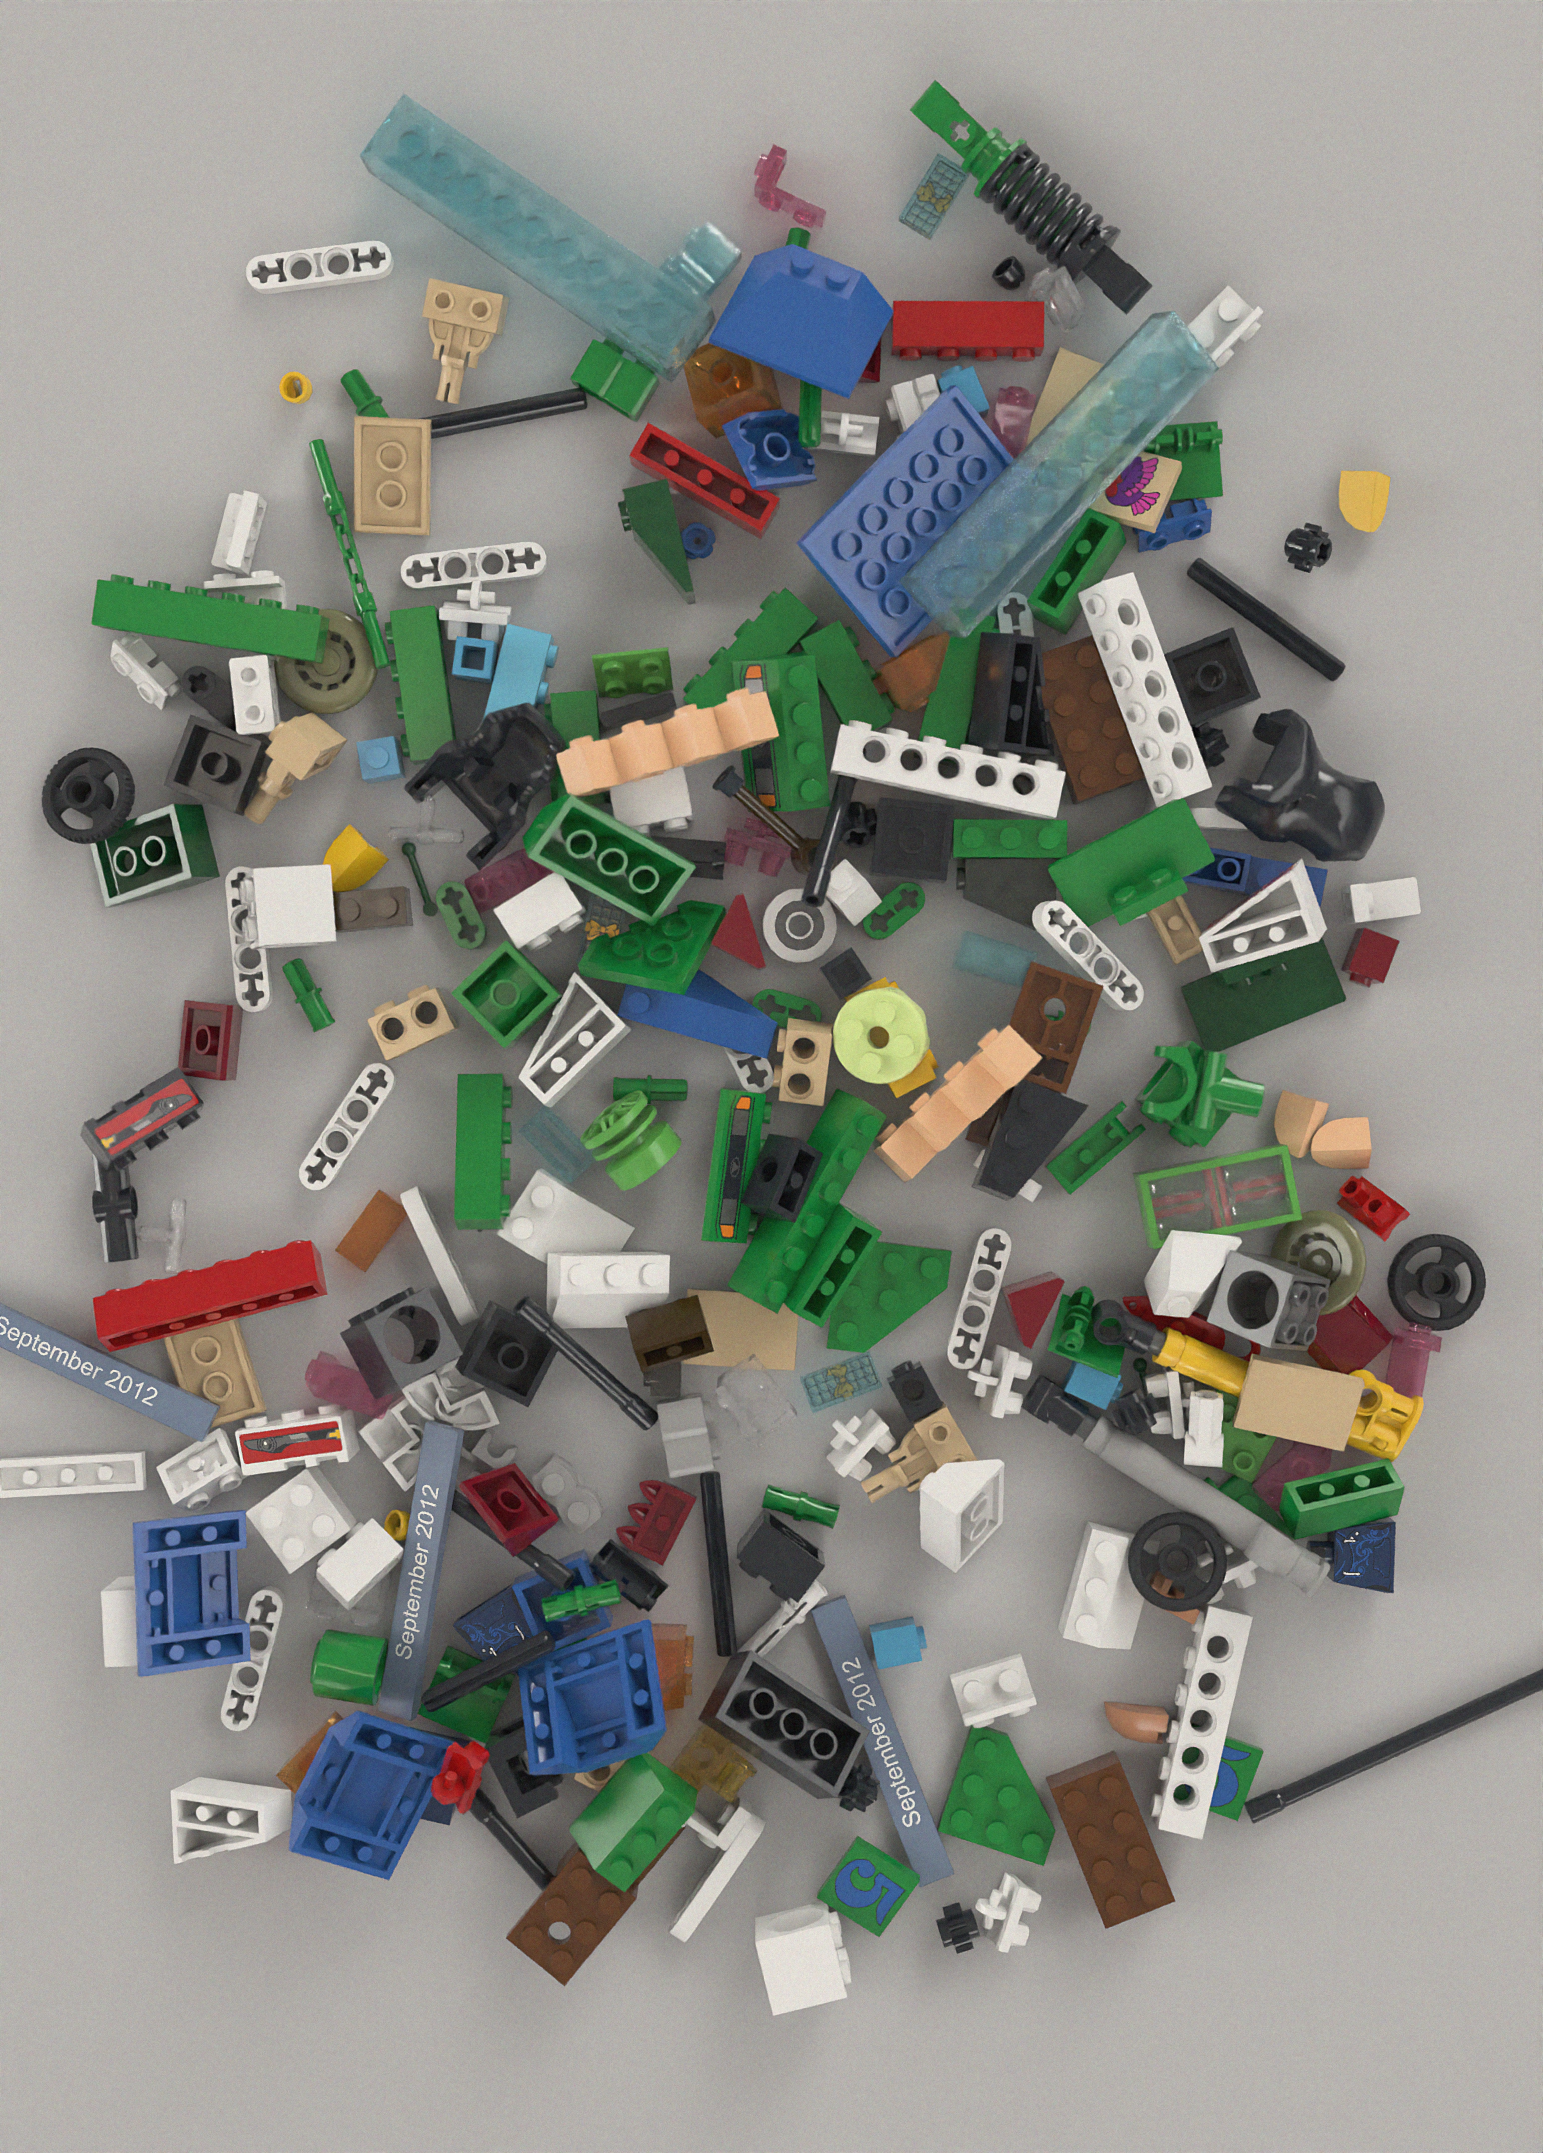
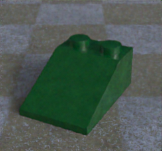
(655, 529)
(155, 855)

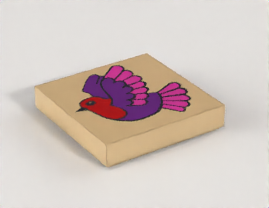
(1140, 492)

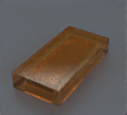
(372, 1230)

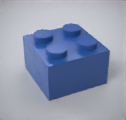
(531, 1589)

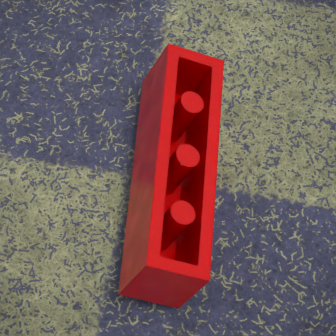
(967, 329)
(704, 480)

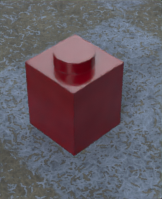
(1369, 957)

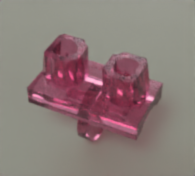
(739, 844)

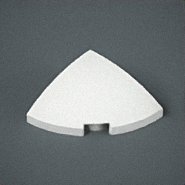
(452, 1399)
(397, 1440)

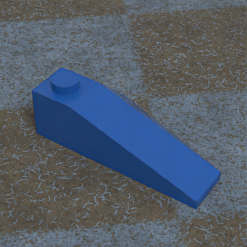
(704, 1013)

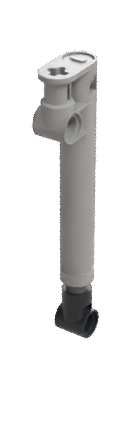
(1179, 1487)

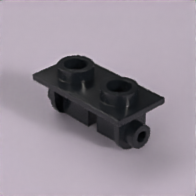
(706, 855)
(641, 1583)

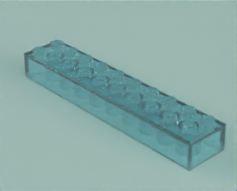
(538, 238)
(1059, 474)

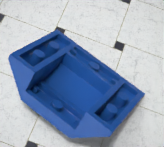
(805, 318)
(189, 1592)
(593, 1702)
(365, 1793)

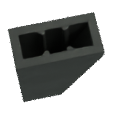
(1008, 886)

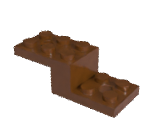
(1054, 1041)
(582, 1902)

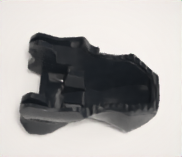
(495, 773)
(1303, 796)

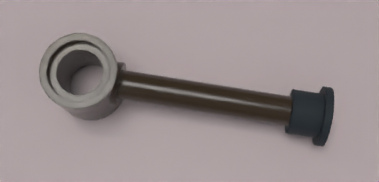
(733, 786)

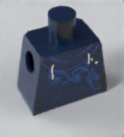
(1360, 1555)
(494, 1624)

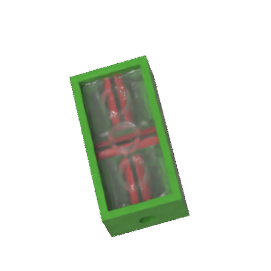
(1218, 1194)

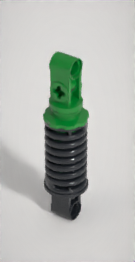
(1032, 203)

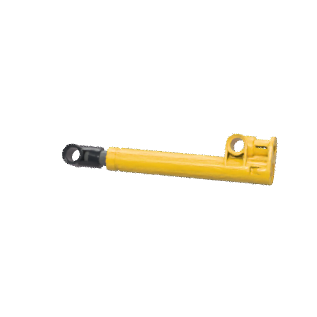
(1382, 1417)

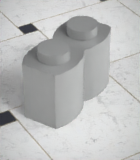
(686, 1435)
(575, 1501)

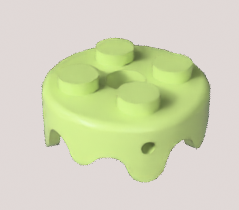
(906, 1029)

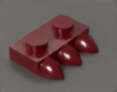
(658, 1521)

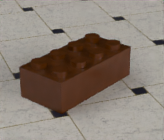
(1087, 722)
(1110, 1839)

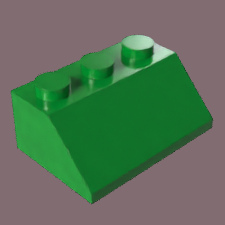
(633, 1818)

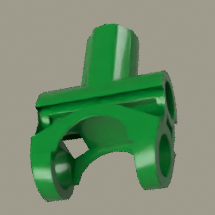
(1205, 1089)

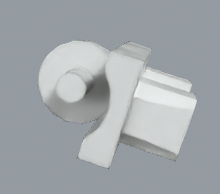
(848, 434)
(458, 614)
(996, 1378)
(1167, 1385)
(856, 1440)
(1239, 1568)
(1004, 1911)

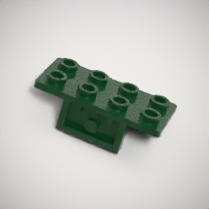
(1262, 995)

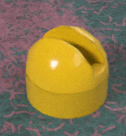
(289, 388)
(393, 1527)

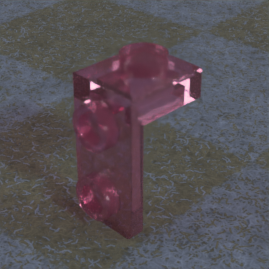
(768, 172)
(1013, 418)
(504, 879)
(1410, 1358)
(343, 1386)
(1298, 1463)

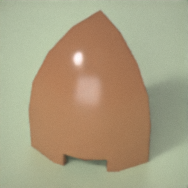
(1137, 1721)

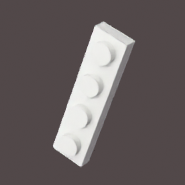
(72, 1474)

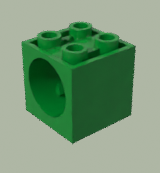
(507, 994)
(1165, 1086)

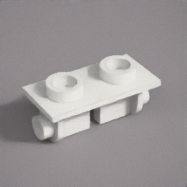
(133, 660)

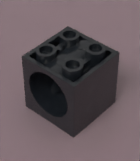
(431, 1336)

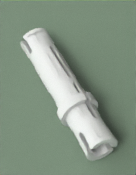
(784, 1620)

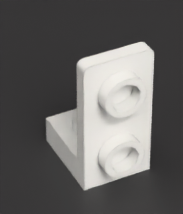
(1380, 900)
(730, 1821)

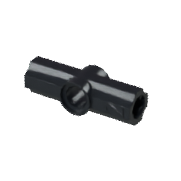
(116, 1210)

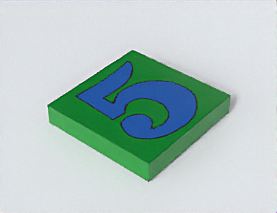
(1234, 1776)
(868, 1886)

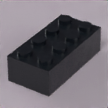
(784, 1725)

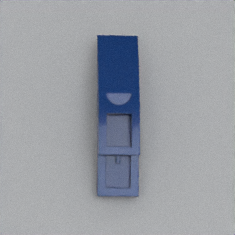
(1246, 874)

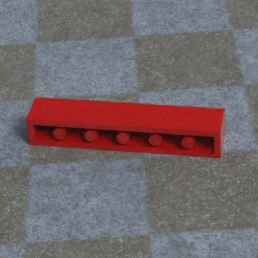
(209, 1295)

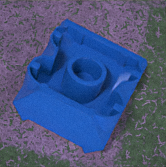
(771, 450)

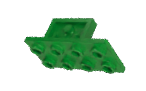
(1133, 866)

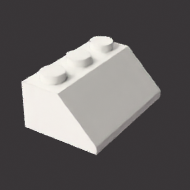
(604, 1286)
(960, 1509)
(1101, 1597)

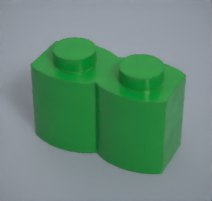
(614, 379)

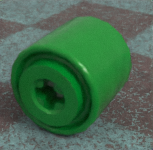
(349, 1667)

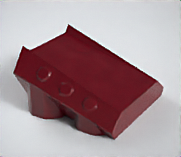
(1348, 1338)

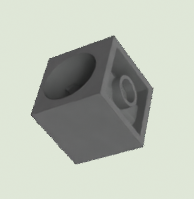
(1242, 1297)

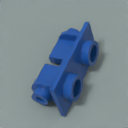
(1188, 522)

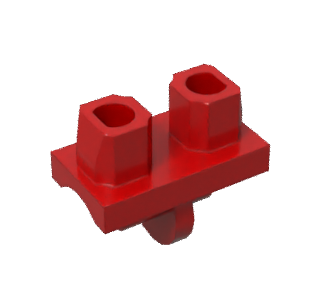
(1371, 1206)
(460, 1775)

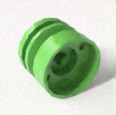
(633, 1143)

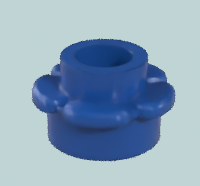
(700, 531)

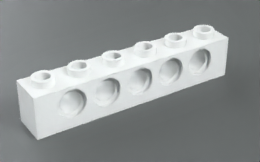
(1144, 689)
(1040, 802)
(1190, 1815)

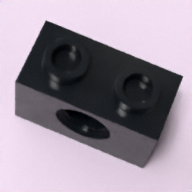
(782, 1178)

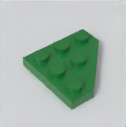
(656, 955)
(886, 1292)
(995, 1800)

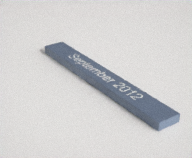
(106, 1374)
(421, 1570)
(883, 1742)

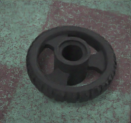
(77, 786)
(1453, 1253)
(1195, 1590)

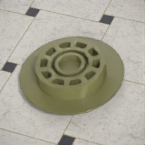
(333, 671)
(1338, 1259)

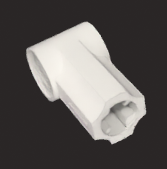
(1204, 1436)

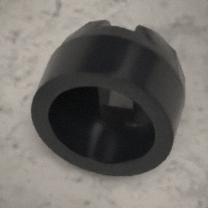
(1009, 273)

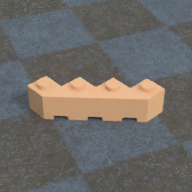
(678, 742)
(960, 1100)

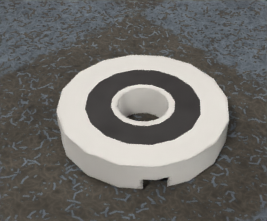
(786, 944)

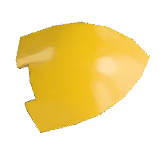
(1363, 498)
(352, 860)

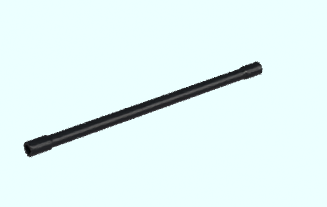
(1277, 1800)

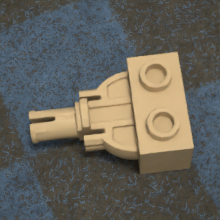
(461, 323)
(298, 751)
(925, 1449)

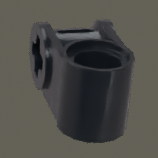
(216, 700)

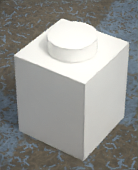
(851, 893)

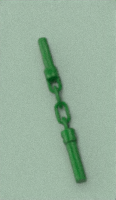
(363, 601)

